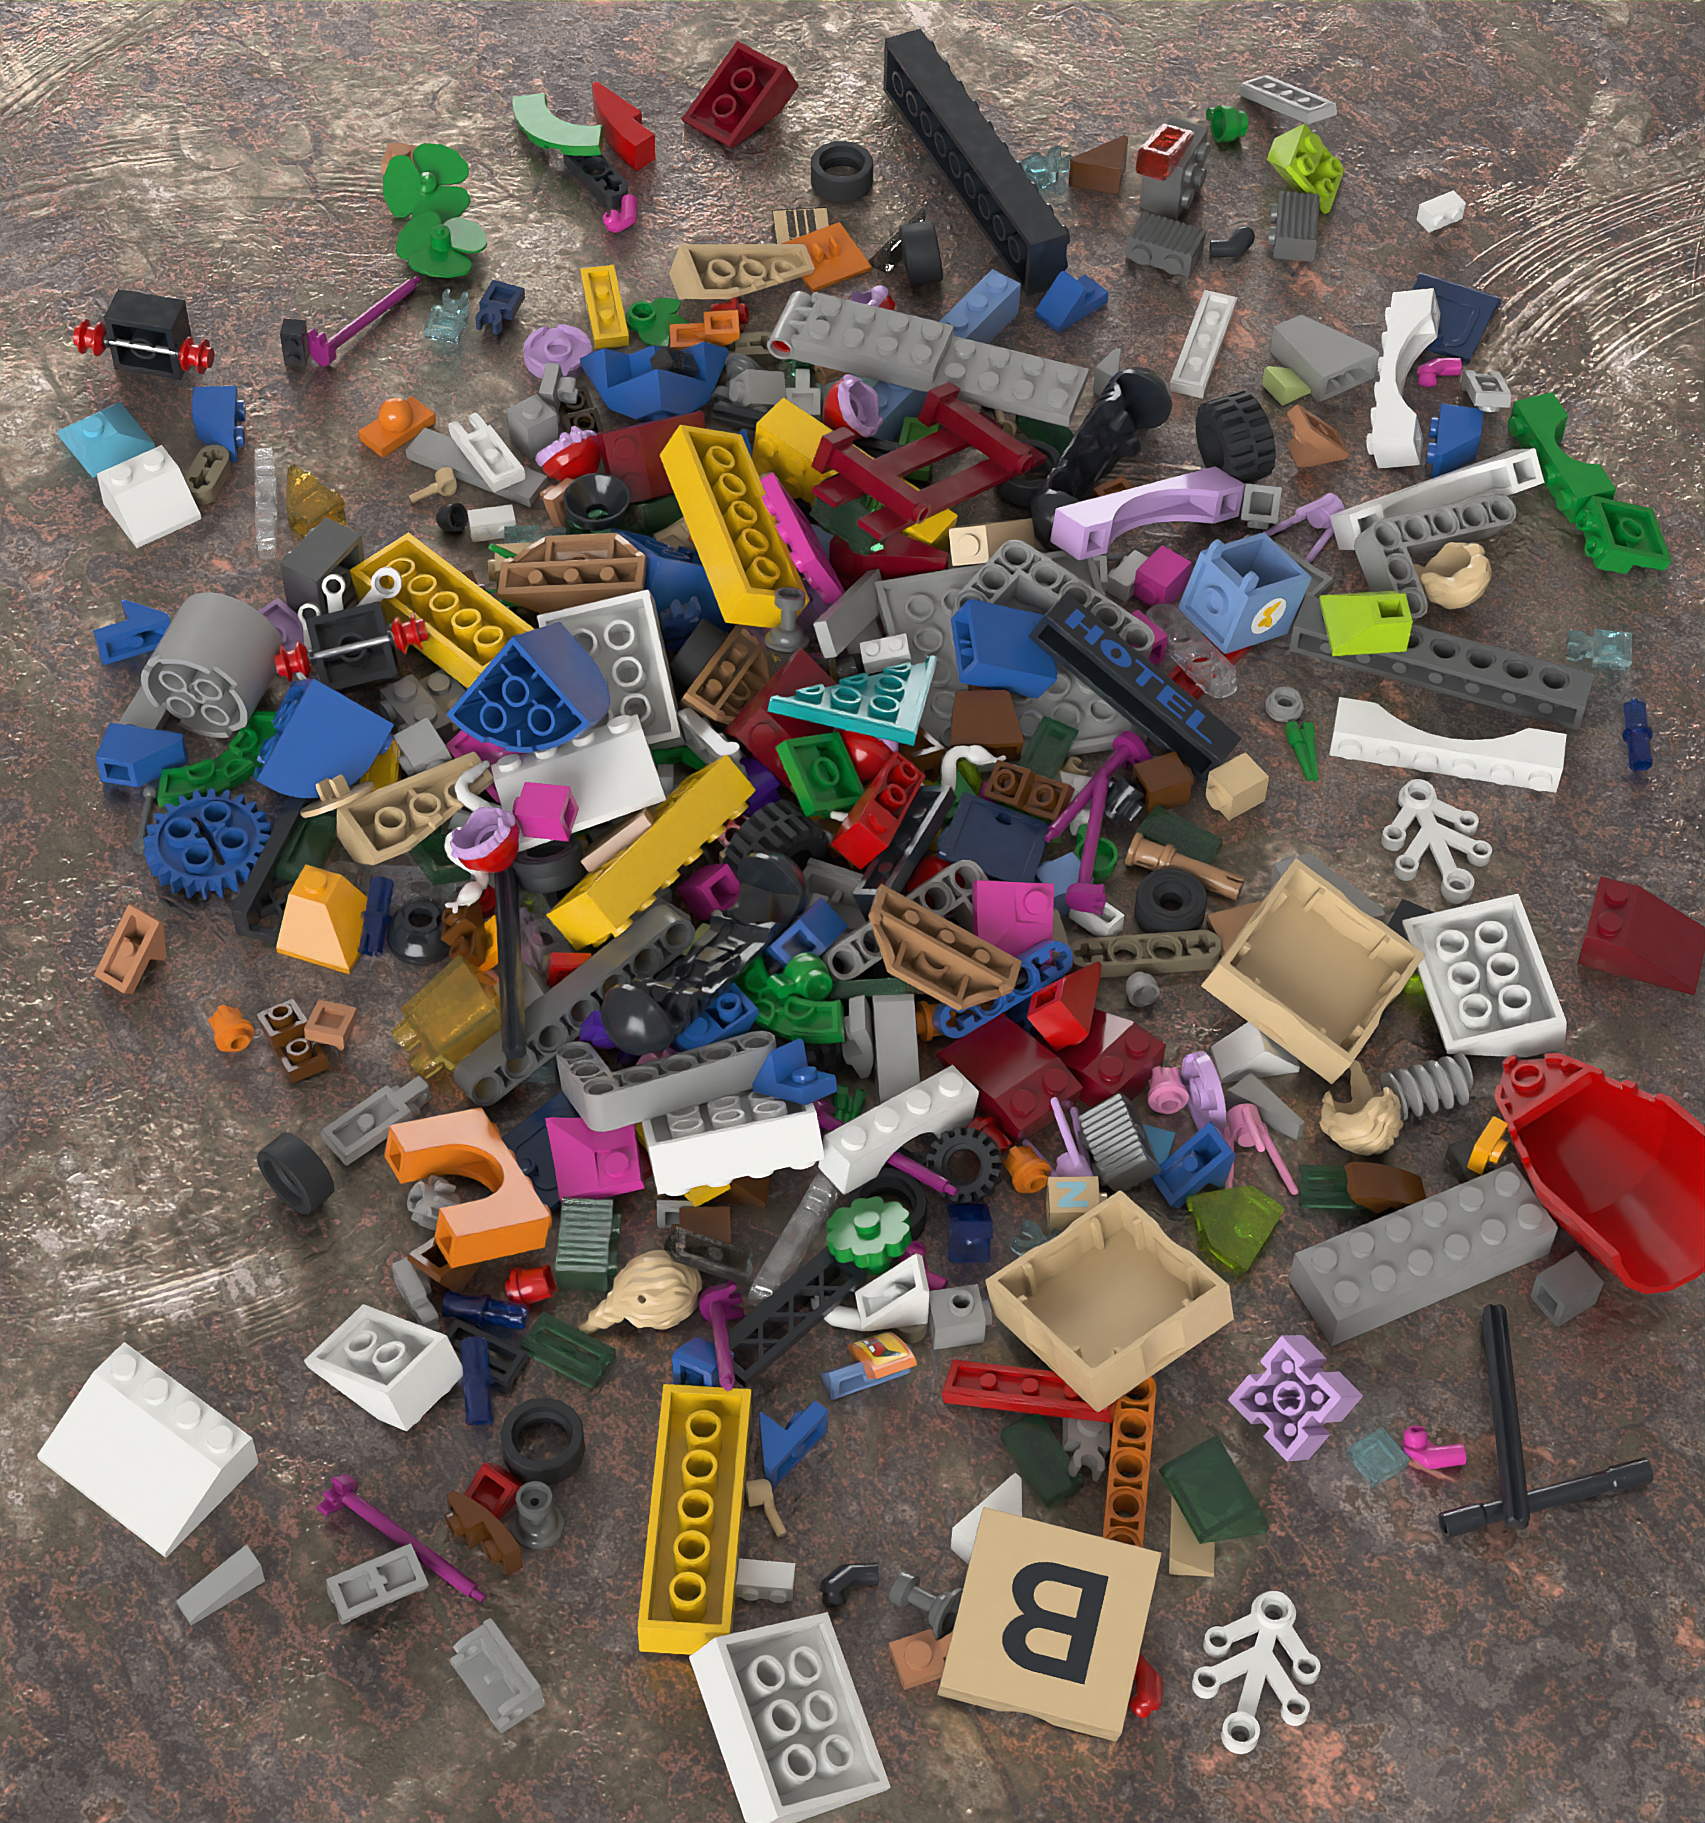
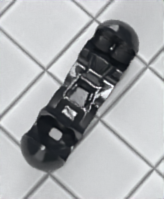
(1129, 402)
(658, 1010)

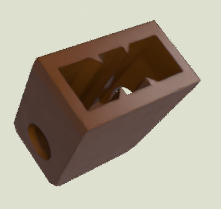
(986, 720)

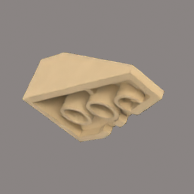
(736, 269)
(405, 811)

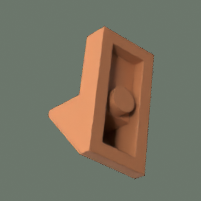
(1313, 440)
(130, 949)

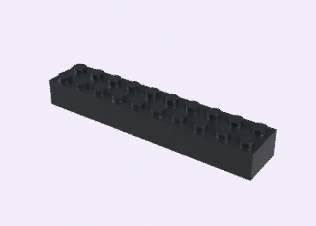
(975, 161)

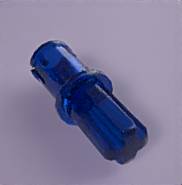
(1637, 735)
(376, 917)
(484, 1310)
(476, 1381)

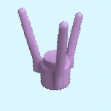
(1318, 516)
(1073, 1162)

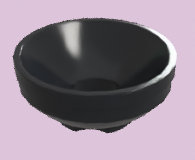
(593, 493)
(417, 944)

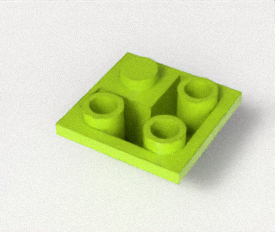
(1307, 164)
(1366, 622)

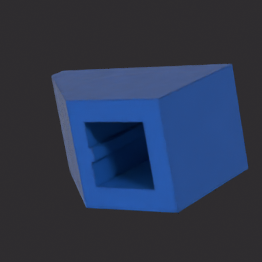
(218, 417)
(1456, 438)
(138, 754)
(809, 933)
(725, 1018)

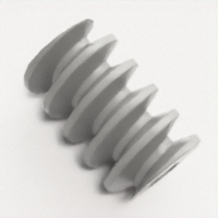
(1430, 1083)

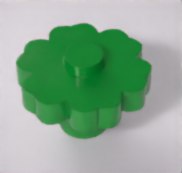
(869, 1234)

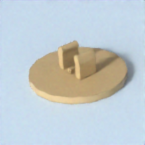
(335, 794)

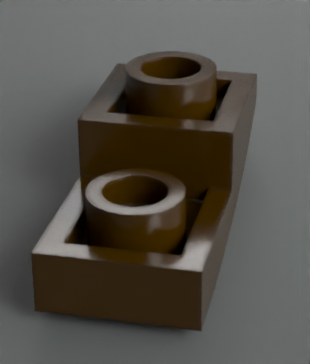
(580, 414)

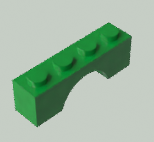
(1540, 425)

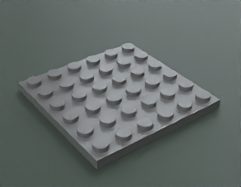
(924, 610)

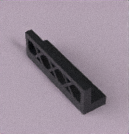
(909, 844)
(263, 880)
(784, 1307)

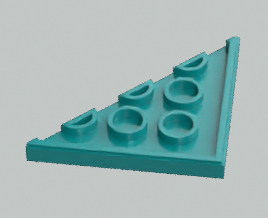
(875, 705)

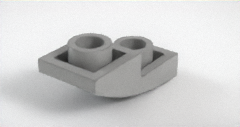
(859, 1031)

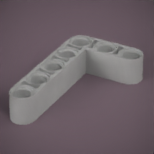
(1388, 543)
(1037, 569)
(947, 898)
(660, 1086)

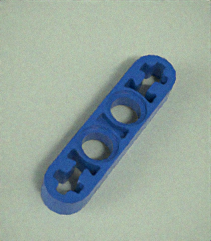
(1049, 973)

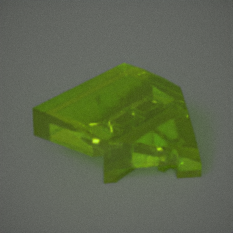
(1234, 1223)

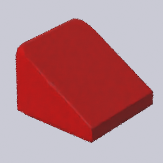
(494, 1489)

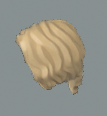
(1455, 575)
(1368, 1121)
(648, 1294)

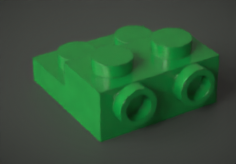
(1622, 535)
(821, 774)

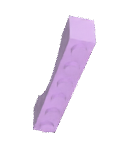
(1093, 524)

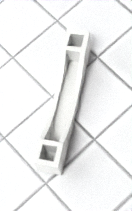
(1411, 328)
(1496, 475)
(1522, 759)

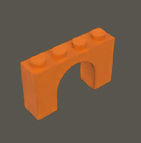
(471, 1147)

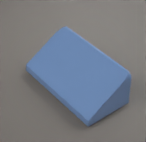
(852, 1378)

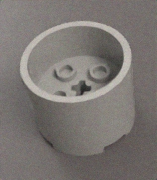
(212, 664)

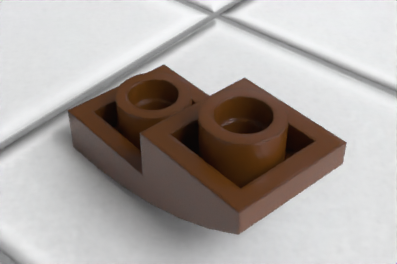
(1028, 791)
(465, 933)
(286, 1035)
(1383, 1186)
(479, 1527)

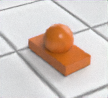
(396, 425)

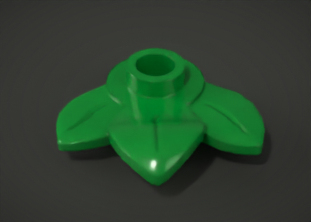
(654, 320)

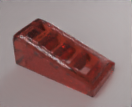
(1163, 151)

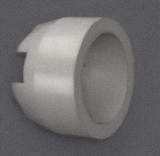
(1141, 989)

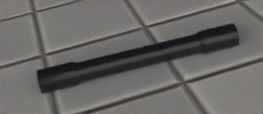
(1612, 1479)

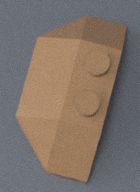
(572, 572)
(729, 679)
(938, 953)

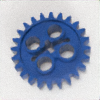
(187, 861)

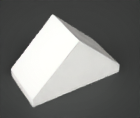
(1252, 1052)
(895, 1297)

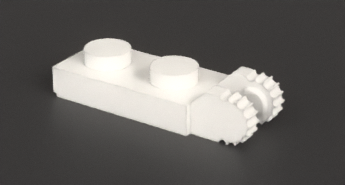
(487, 453)

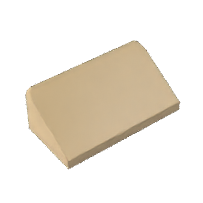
(1186, 1553)

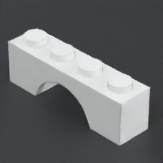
(864, 1144)

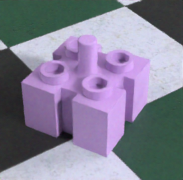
(1295, 1397)

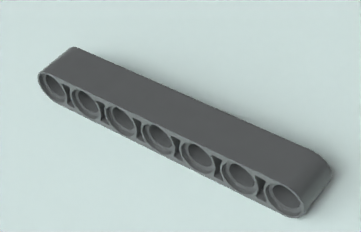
(639, 950)

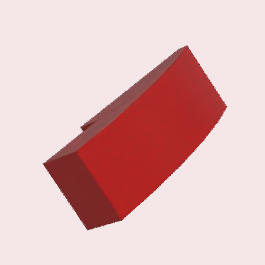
(623, 127)

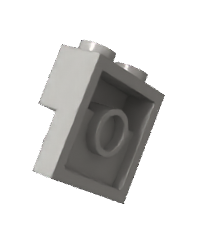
(430, 697)

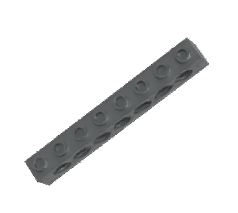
(1462, 670)

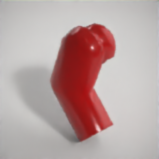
(1148, 1689)

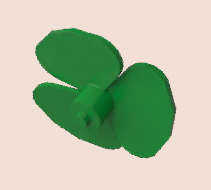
(417, 193)
(430, 245)

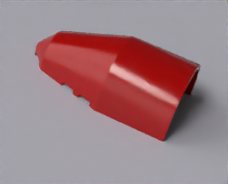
(1611, 1167)

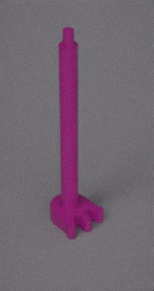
(324, 350)
(1127, 749)
(1084, 895)
(897, 1159)
(718, 1306)
(344, 1494)

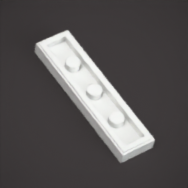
(1203, 344)

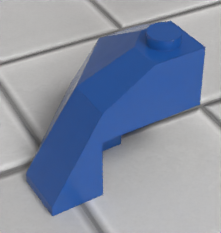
(647, 394)

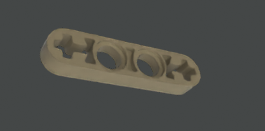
(1145, 959)

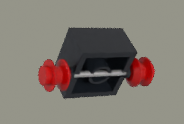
(146, 336)
(353, 648)

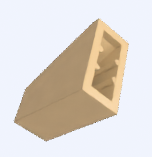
(980, 541)

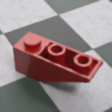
(878, 811)
(1066, 1007)

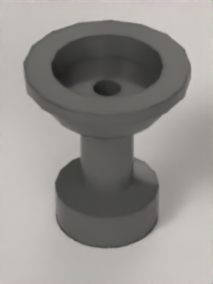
(735, 364)
(787, 635)
(537, 1521)
(941, 1608)

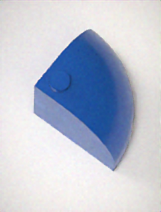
(674, 577)
(534, 693)
(319, 739)

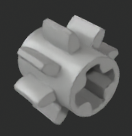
(426, 1200)

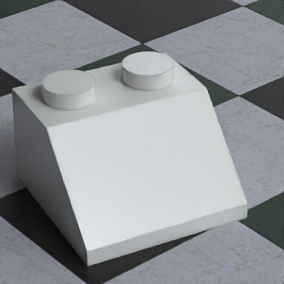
(148, 496)

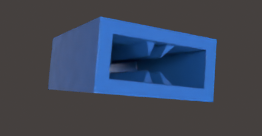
(997, 652)

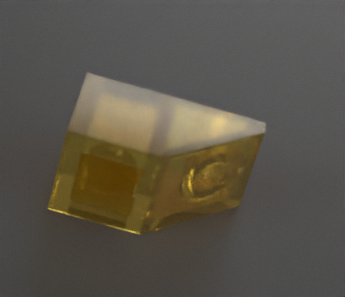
(310, 502)

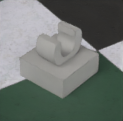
(557, 388)

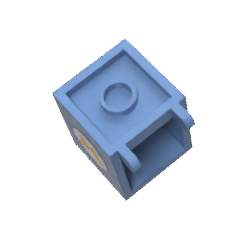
(1244, 592)

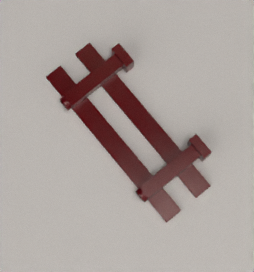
(882, 475)

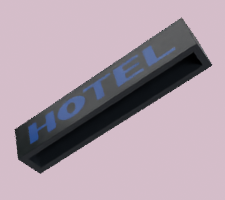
(1134, 686)

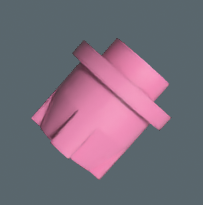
(1167, 1091)

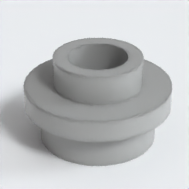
(1284, 704)

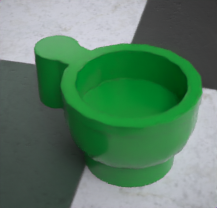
(1227, 123)
(1105, 857)
(803, 977)

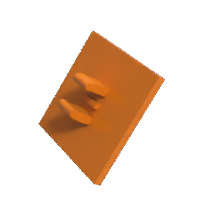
(832, 255)

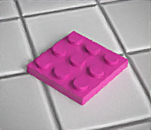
(799, 534)

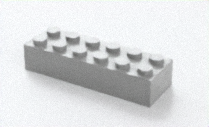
(1422, 1254)

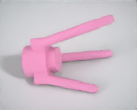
(1249, 1130)

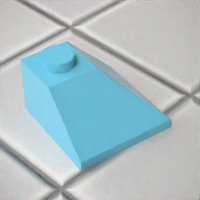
(106, 439)

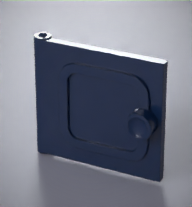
(1462, 316)
(996, 838)
(533, 1148)

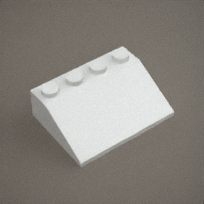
(631, 654)
(605, 768)
(1487, 980)
(730, 1140)
(148, 1450)
(788, 1720)

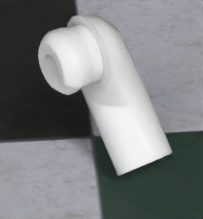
(841, 1316)

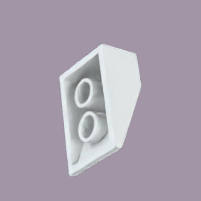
(387, 1365)

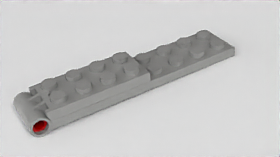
(924, 356)

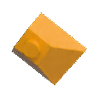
(323, 920)

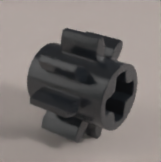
(1124, 799)

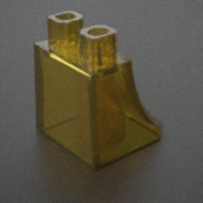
(449, 1017)

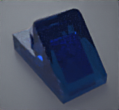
(968, 1232)

